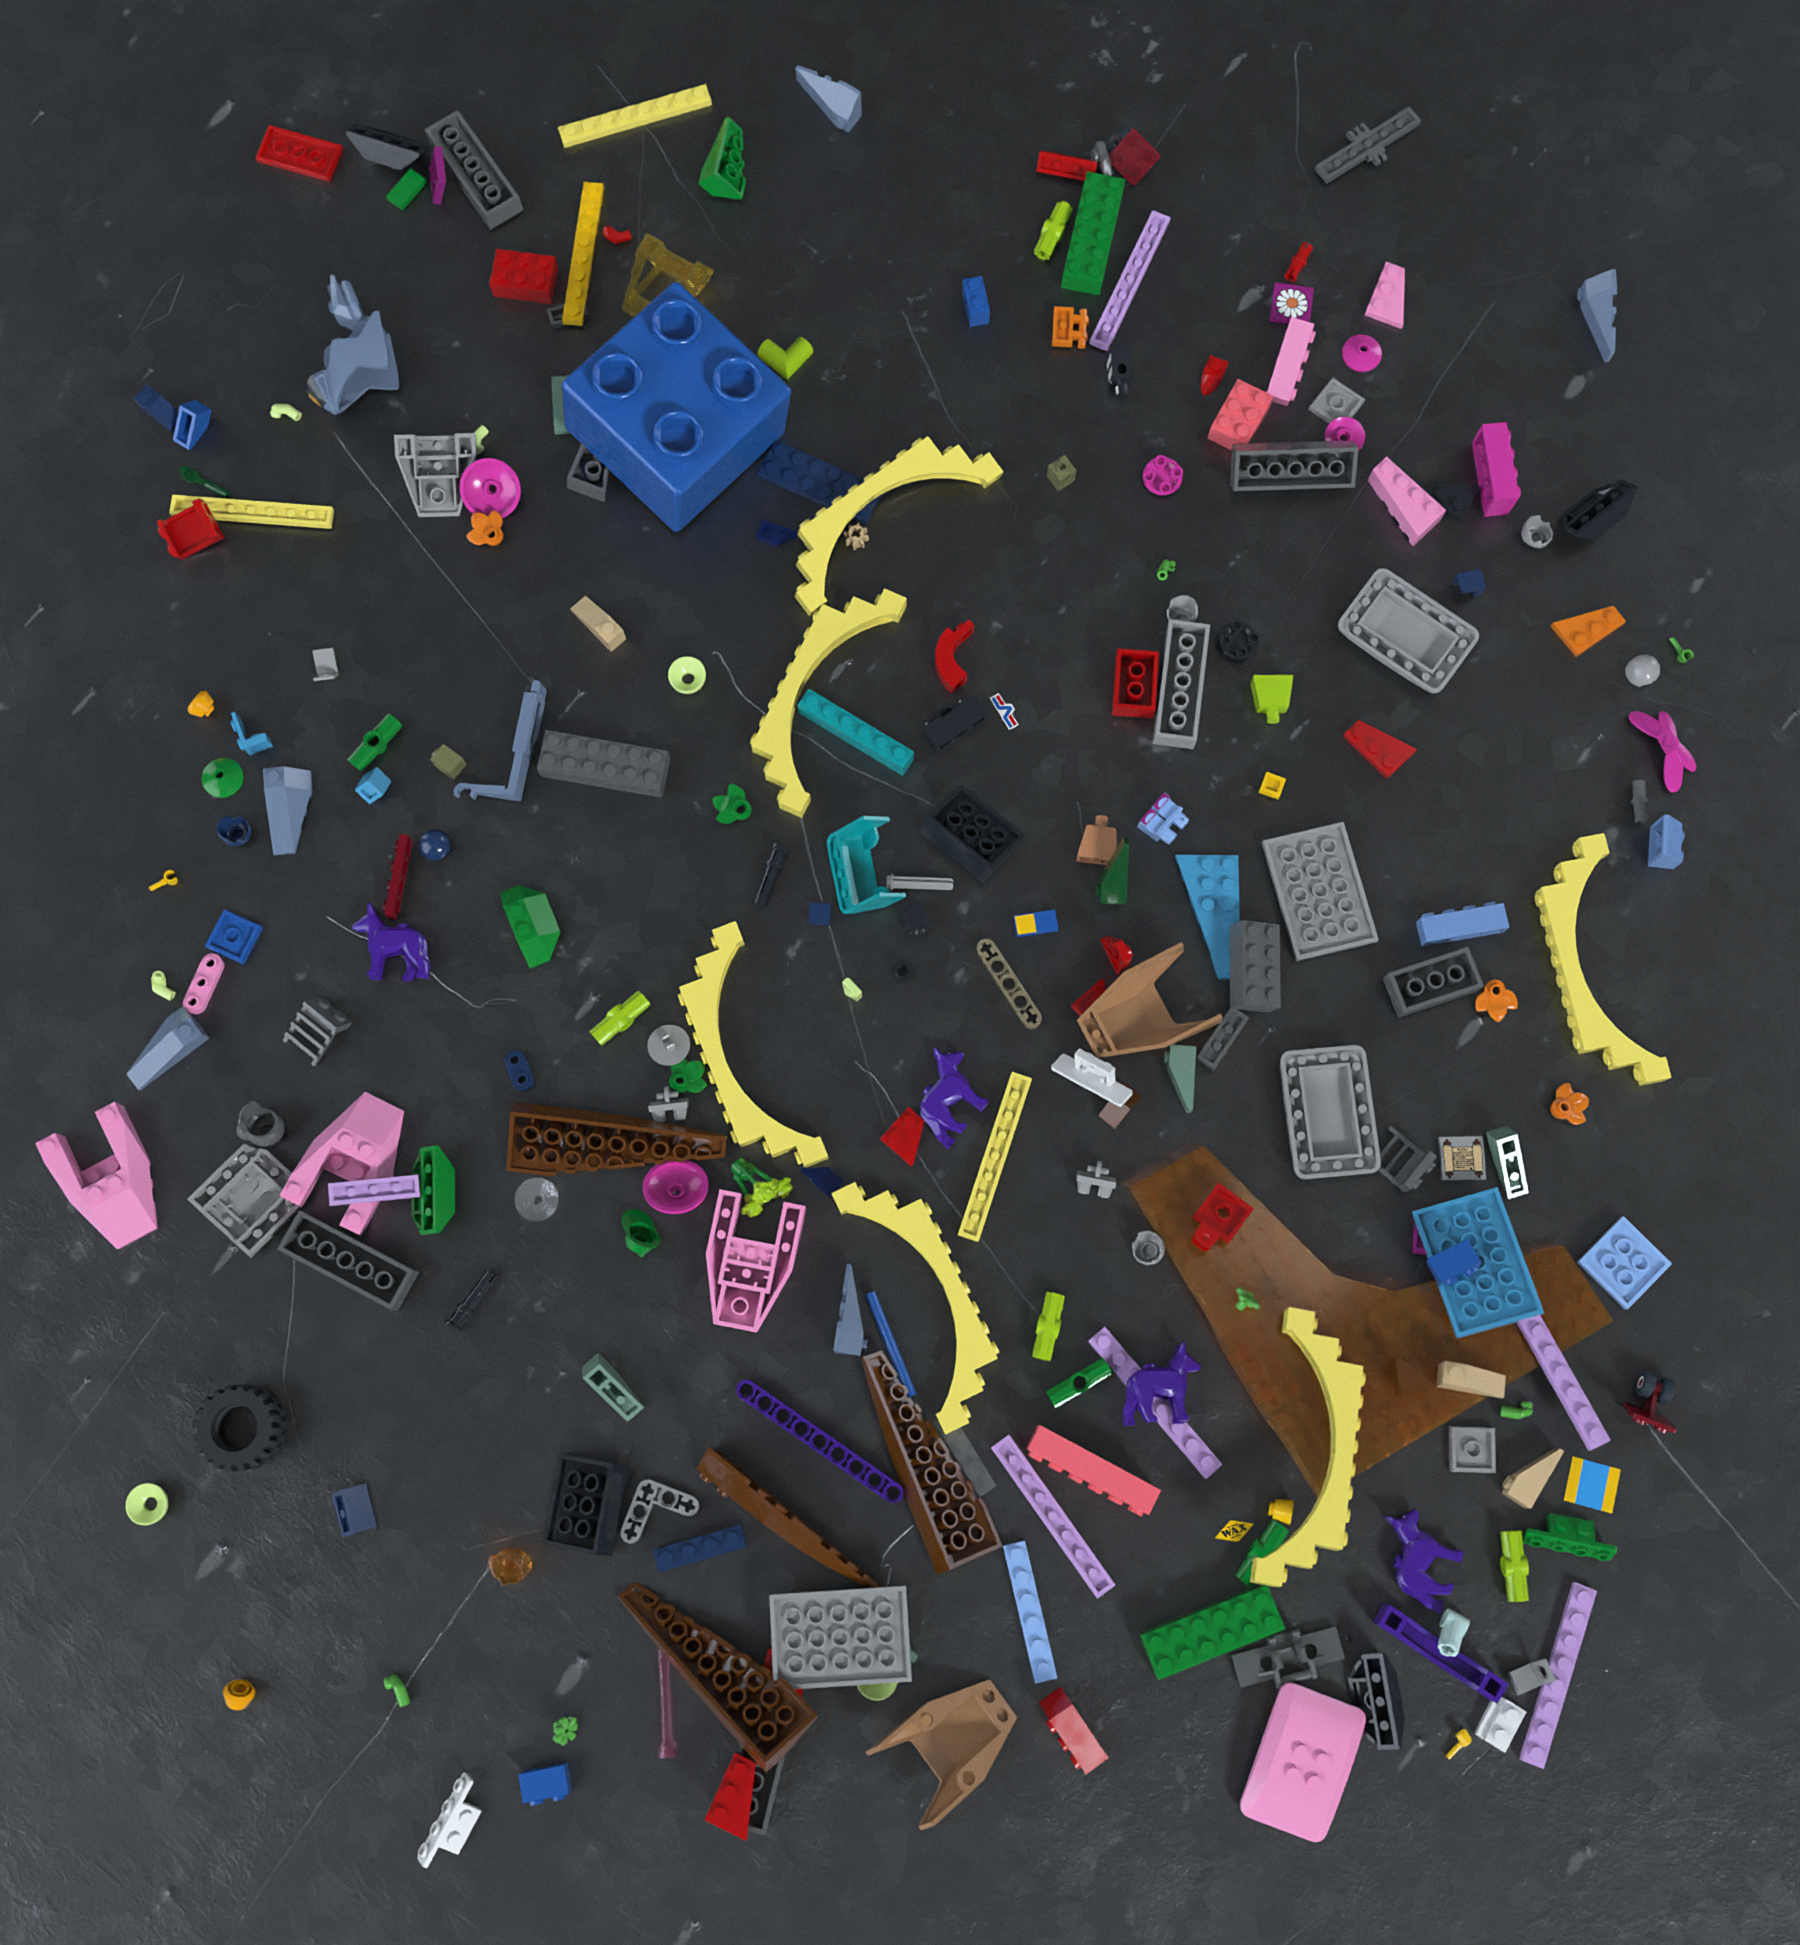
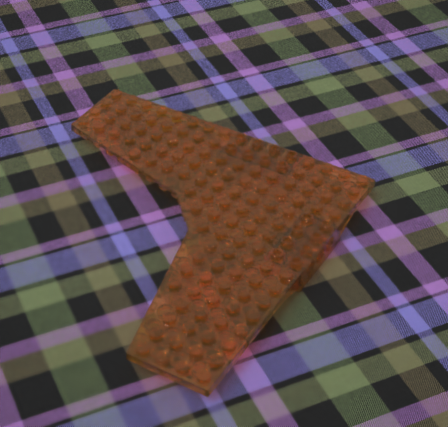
(1367, 1320)

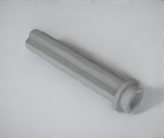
(913, 882)

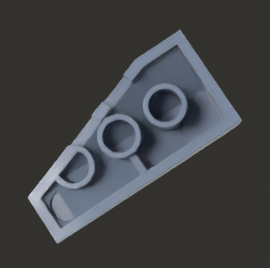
(1597, 308)
(286, 798)
(849, 1328)

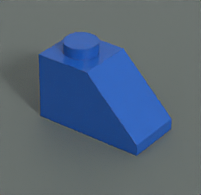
(191, 423)

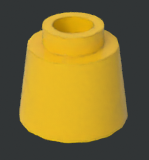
(1281, 1510)

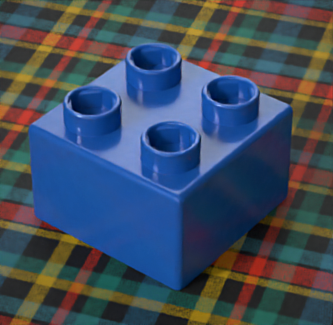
(675, 406)

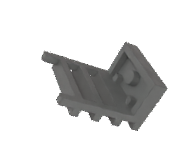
(323, 1019)
(1413, 1169)

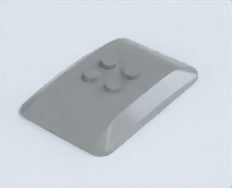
(1408, 631)
(1329, 1112)

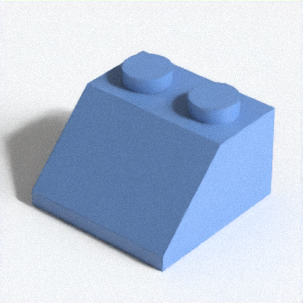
(1665, 843)

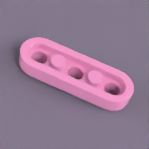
(203, 993)

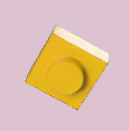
(1272, 785)

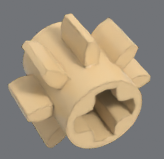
(853, 536)

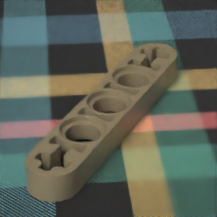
(1007, 973)

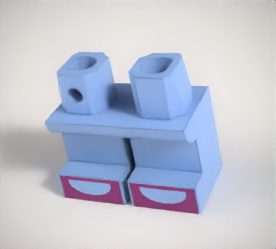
(1160, 817)

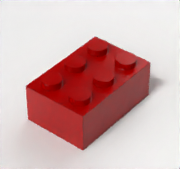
(524, 276)
(1135, 683)

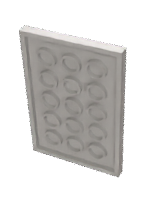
(1319, 891)
(841, 1637)

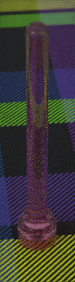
(667, 1747)

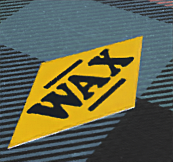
(1234, 1530)

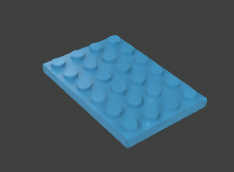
(1502, 1286)

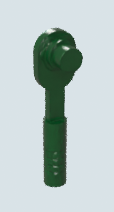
(192, 477)

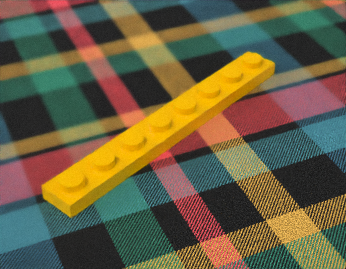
(583, 253)

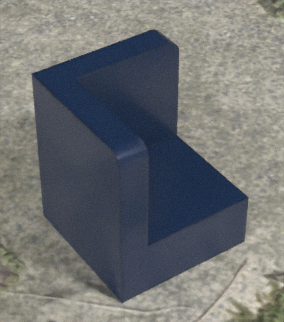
(1470, 582)

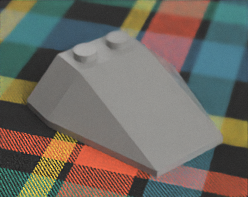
(434, 470)

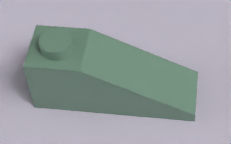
(1181, 1069)
(1508, 1161)
(611, 1386)

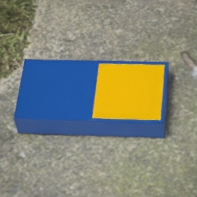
(1035, 923)

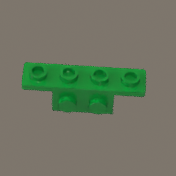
(1570, 1536)

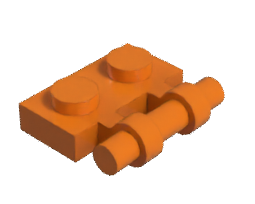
(1063, 327)

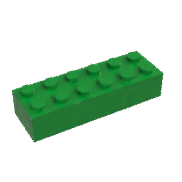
(1093, 233)
(1211, 1631)

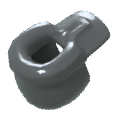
(264, 1126)

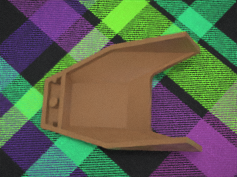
(1132, 1014)

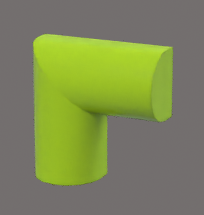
(787, 361)

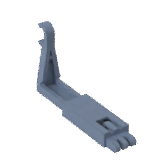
(523, 747)

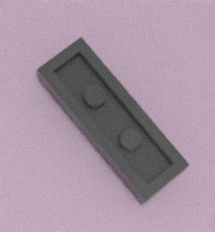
(1222, 1038)

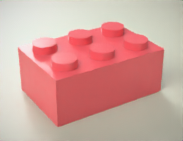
(1240, 415)

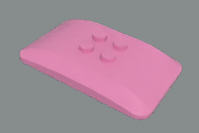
(1303, 1762)

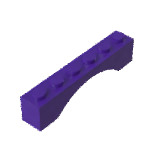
(1426, 1644)

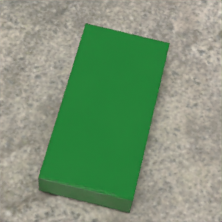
(406, 189)

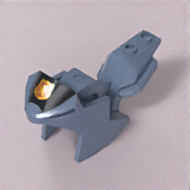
(356, 362)

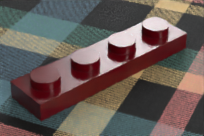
(399, 870)

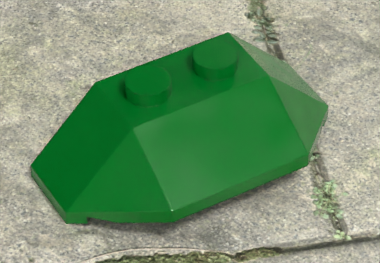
(531, 923)
(436, 1190)

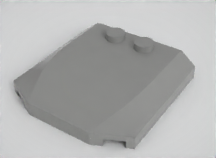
(246, 1199)

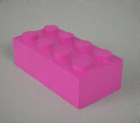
(1496, 469)

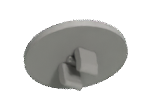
(668, 1045)

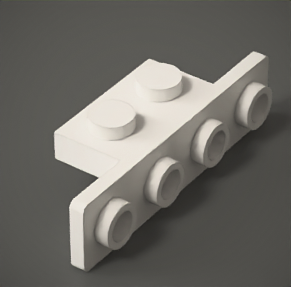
(1092, 1075)
(453, 1823)

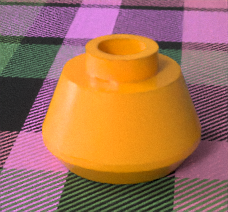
(201, 705)
(238, 1694)

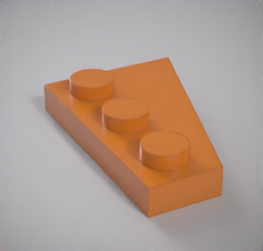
(1587, 629)

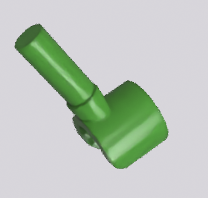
(1680, 657)

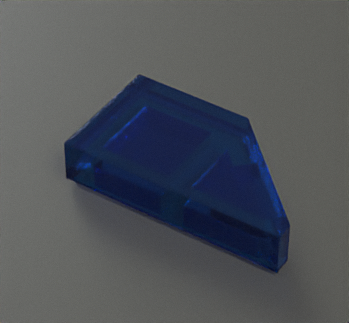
(774, 534)
(823, 1178)

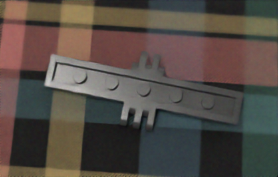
(1367, 145)

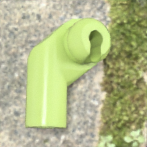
(278, 409)
(481, 432)
(159, 985)

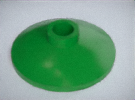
(228, 784)

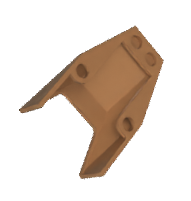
(957, 1740)

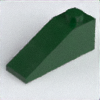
(1114, 877)

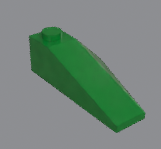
(723, 167)

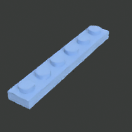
(1030, 1612)

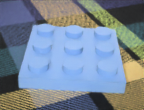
(1624, 1263)

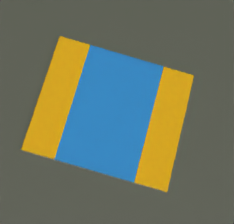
(1592, 1484)

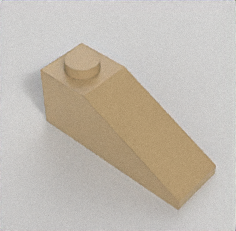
(599, 623)
(1470, 1379)
(1529, 1481)

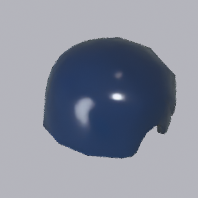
(234, 830)
(434, 844)

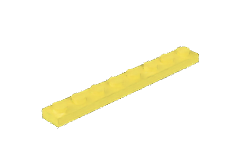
(635, 116)
(260, 511)
(994, 1157)

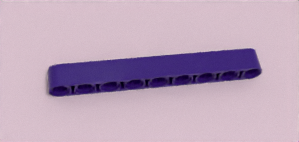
(808, 1439)

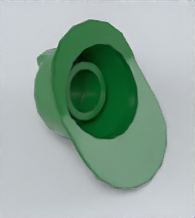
(640, 1232)

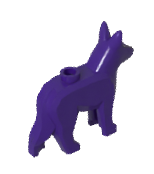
(393, 941)
(946, 1092)
(1161, 1383)
(1416, 1557)

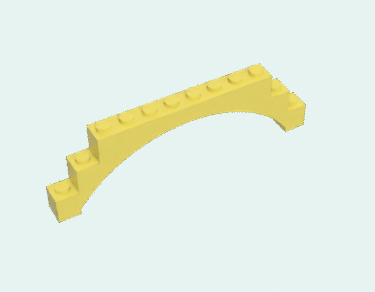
(916, 464)
(825, 634)
(1589, 1024)
(747, 1119)
(972, 1343)
(1342, 1390)

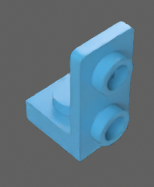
(255, 744)

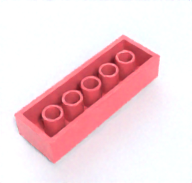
(1097, 1472)

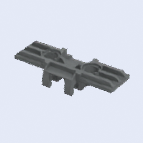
(1285, 1650)

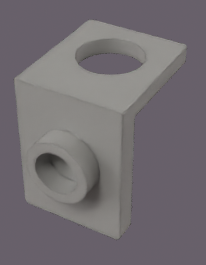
(325, 664)
(1530, 1676)

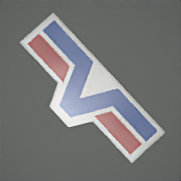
(1005, 711)

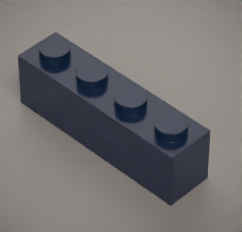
(700, 1548)

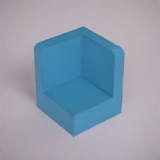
(373, 785)

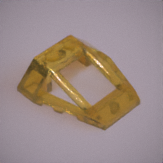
(655, 252)

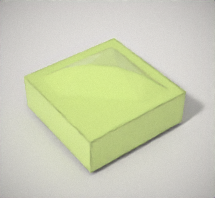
(851, 989)

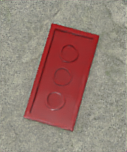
(299, 153)

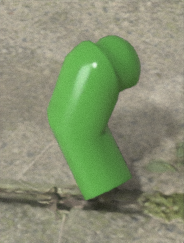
(1165, 566)
(1517, 1413)
(399, 1688)

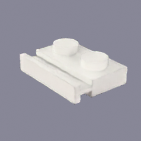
(1500, 1723)

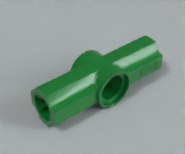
(384, 733)
(1066, 1390)
(1262, 1546)

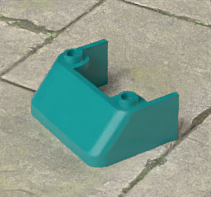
(854, 868)

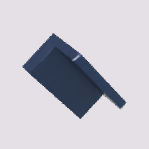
(354, 1510)

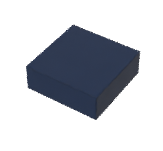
(819, 914)

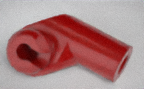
(615, 236)

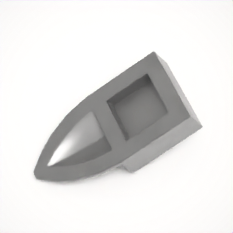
(1101, 155)

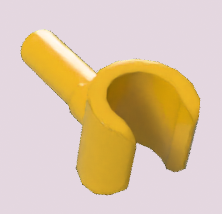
(164, 881)
(1464, 1740)

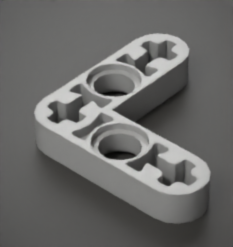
(655, 1498)

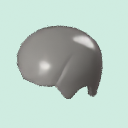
(1536, 532)
(1183, 609)
(1642, 670)
(1148, 1248)

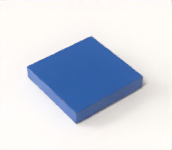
(233, 936)

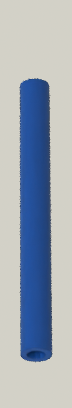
(890, 1342)

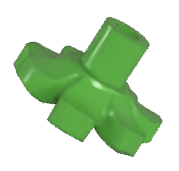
(1246, 1299)
(564, 1730)

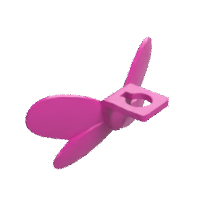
(1666, 734)

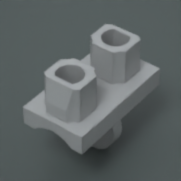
(659, 1108)
(1104, 1182)

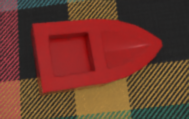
(1212, 374)

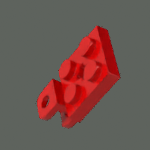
(1214, 1226)

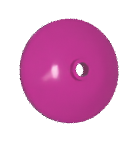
(476, 487)
(675, 1178)

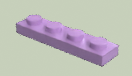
(373, 1190)

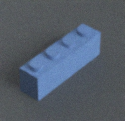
(1462, 924)

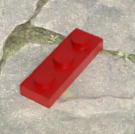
(1065, 165)

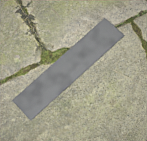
(968, 1459)

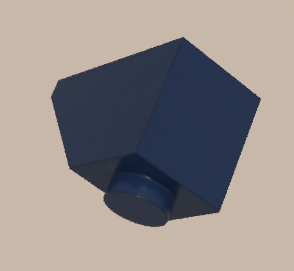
(157, 407)

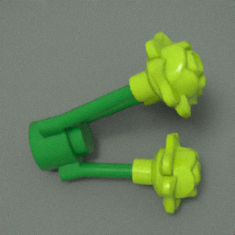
(762, 1190)

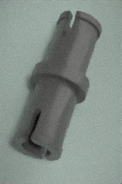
(1639, 801)

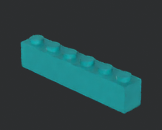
(855, 732)

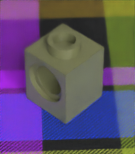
(1061, 473)
(448, 761)

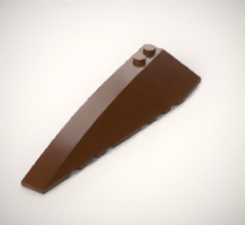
(575, 1140)
(940, 1498)
(775, 1515)
(754, 1708)

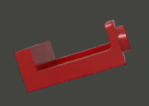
(190, 530)

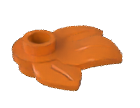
(484, 526)
(1496, 1003)
(1572, 1104)

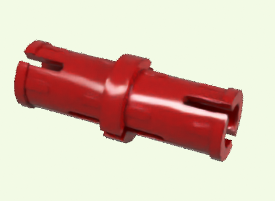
(1298, 262)

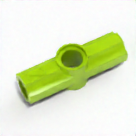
(1053, 230)
(620, 1018)
(1048, 1326)
(1514, 1566)

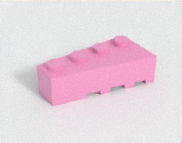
(1289, 361)
(1406, 500)

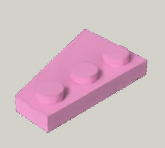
(1388, 297)

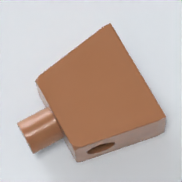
(1098, 842)

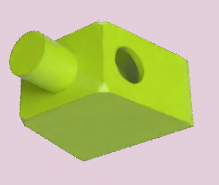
(1271, 694)

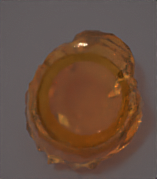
(510, 1566)

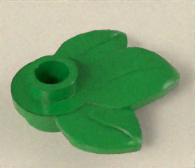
(729, 805)
(690, 1074)

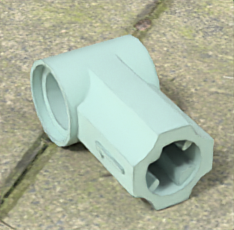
(1453, 1629)

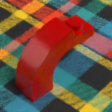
(947, 669)

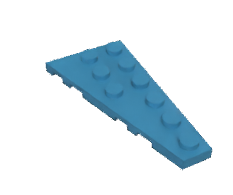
(1214, 895)

